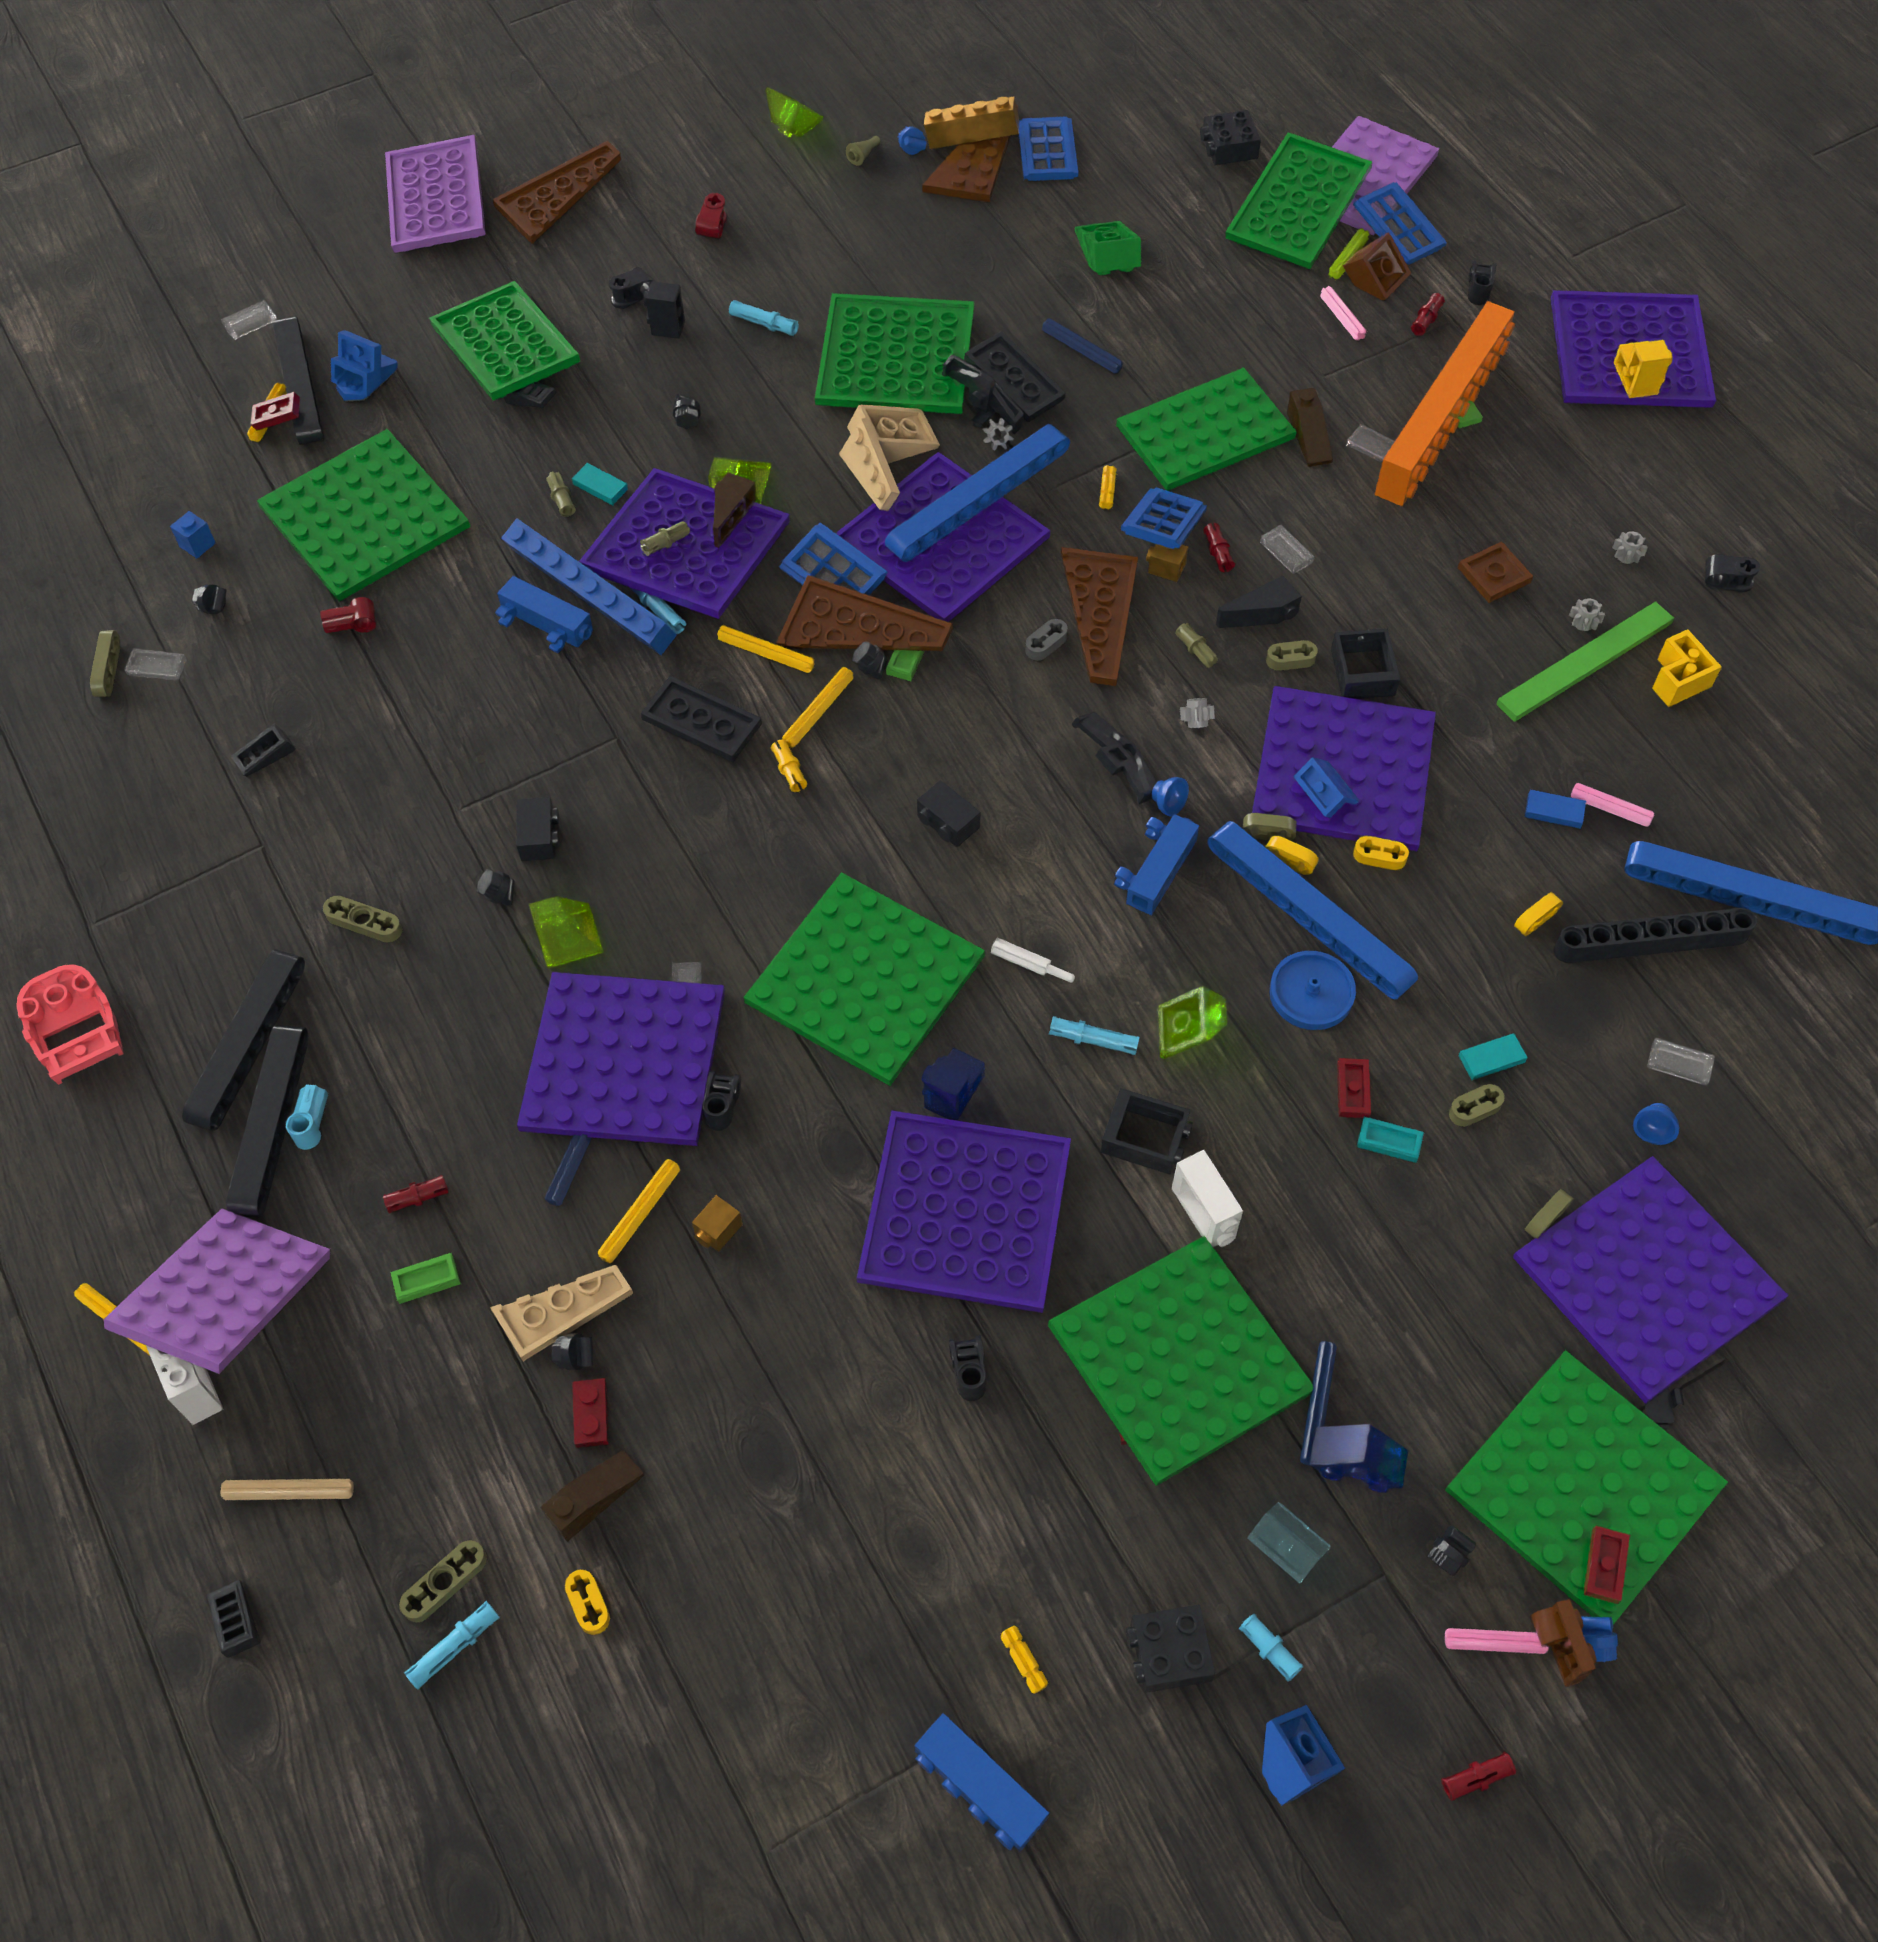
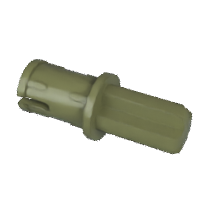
(560, 494)
(664, 538)
(1196, 644)

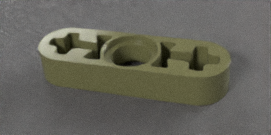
(105, 663)
(369, 928)
(417, 1590)

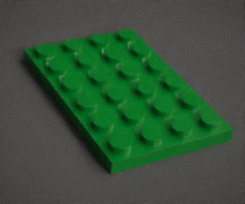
(1298, 200)
(504, 340)
(1205, 429)

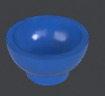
(1170, 795)
(1656, 1124)

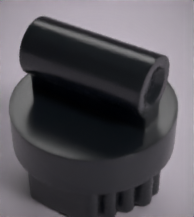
(686, 411)
(210, 598)
(870, 659)
(496, 887)
(573, 1351)
(1452, 1550)

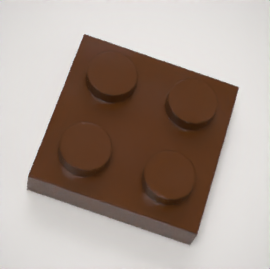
(1495, 572)

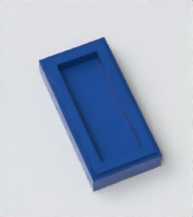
(1555, 809)

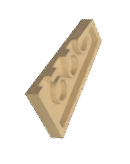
(869, 465)
(539, 1319)

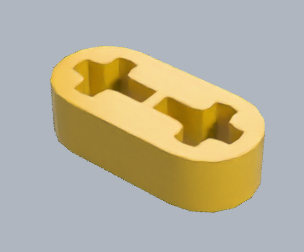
(1381, 853)
(1292, 854)
(1538, 914)
(579, 1604)

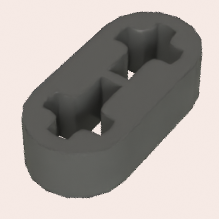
(1043, 637)

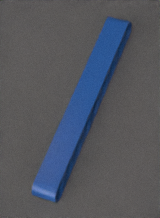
(977, 493)
(1753, 891)
(1313, 910)

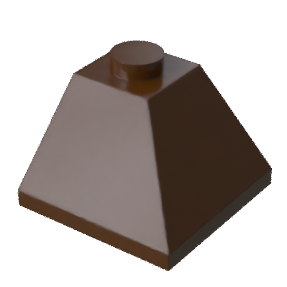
(1378, 267)

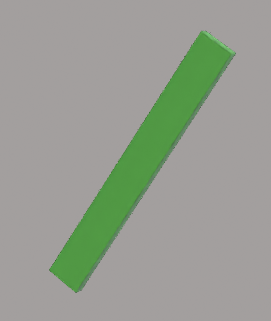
(1584, 661)

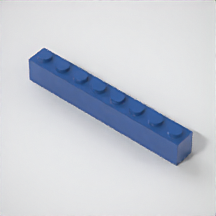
(589, 586)

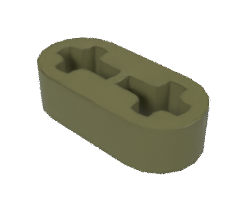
(1291, 655)
(1267, 825)
(1474, 1100)
(1549, 1214)

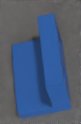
(1324, 786)

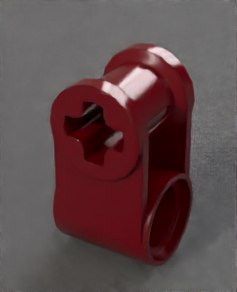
(711, 217)

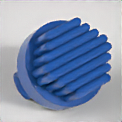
(912, 140)
(1599, 1633)

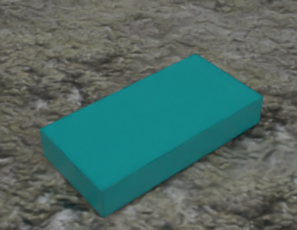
(599, 483)
(1492, 1056)
(1390, 1139)

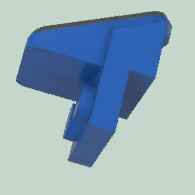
(359, 367)

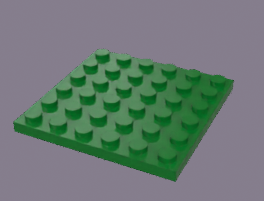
(893, 352)
(363, 514)
(865, 978)
(1180, 1359)
(1581, 1461)

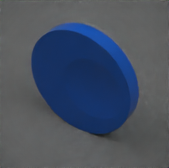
(1312, 990)

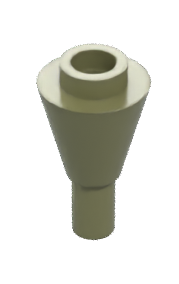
(858, 151)

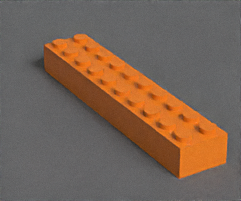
(1444, 402)

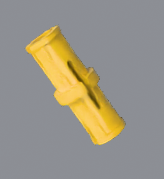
(789, 765)

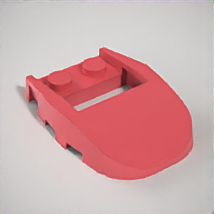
(61, 1001)

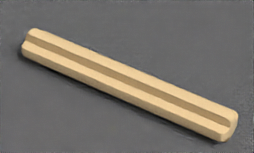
(287, 1489)

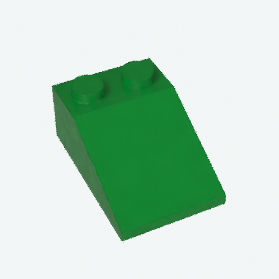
(1109, 247)

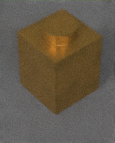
(1166, 561)
(716, 1224)

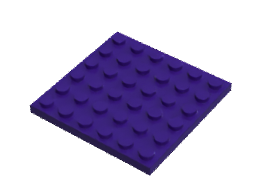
(1596, 323)
(961, 563)
(692, 569)
(1372, 746)
(622, 1059)
(965, 1211)
(1649, 1278)

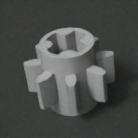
(1005, 435)
(1630, 547)
(1586, 614)
(1197, 712)

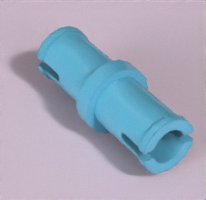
(1271, 1647)

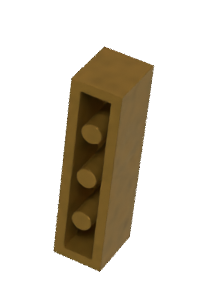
(971, 122)

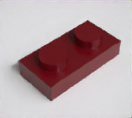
(275, 411)
(1353, 1088)
(590, 1413)
(1606, 1564)

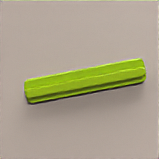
(1352, 247)

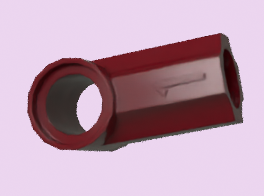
(357, 616)

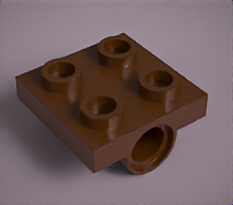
(1561, 1629)

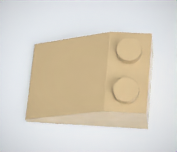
(898, 430)

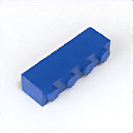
(981, 1783)

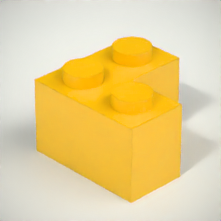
(1643, 367)
(1686, 669)

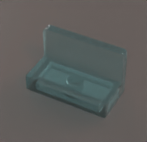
(1288, 1542)

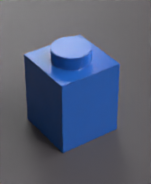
(192, 534)

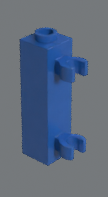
(545, 612)
(1162, 863)

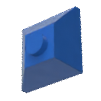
(1297, 1755)

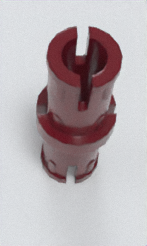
(1422, 322)
(1219, 547)
(415, 1194)
(1478, 1776)

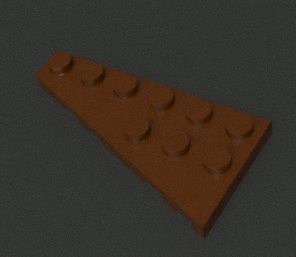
(969, 170)
(544, 199)
(1101, 602)
(844, 619)

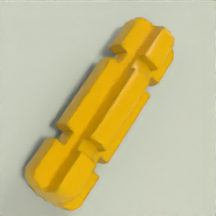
(1107, 487)
(1024, 1659)

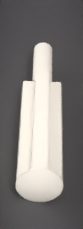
(1028, 960)

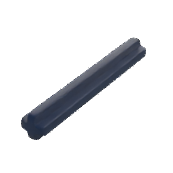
(1082, 345)
(567, 1169)
(1319, 1397)

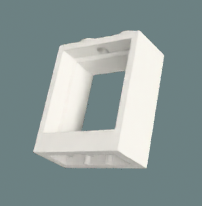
(1207, 1199)
(186, 1386)

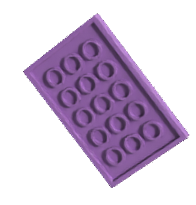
(1393, 158)
(434, 194)
(217, 1290)

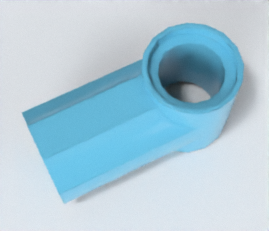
(307, 1116)

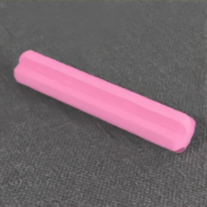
(1343, 313)
(1612, 804)
(1493, 1641)

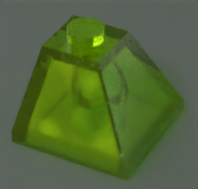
(790, 114)
(749, 469)
(565, 930)
(1190, 1020)

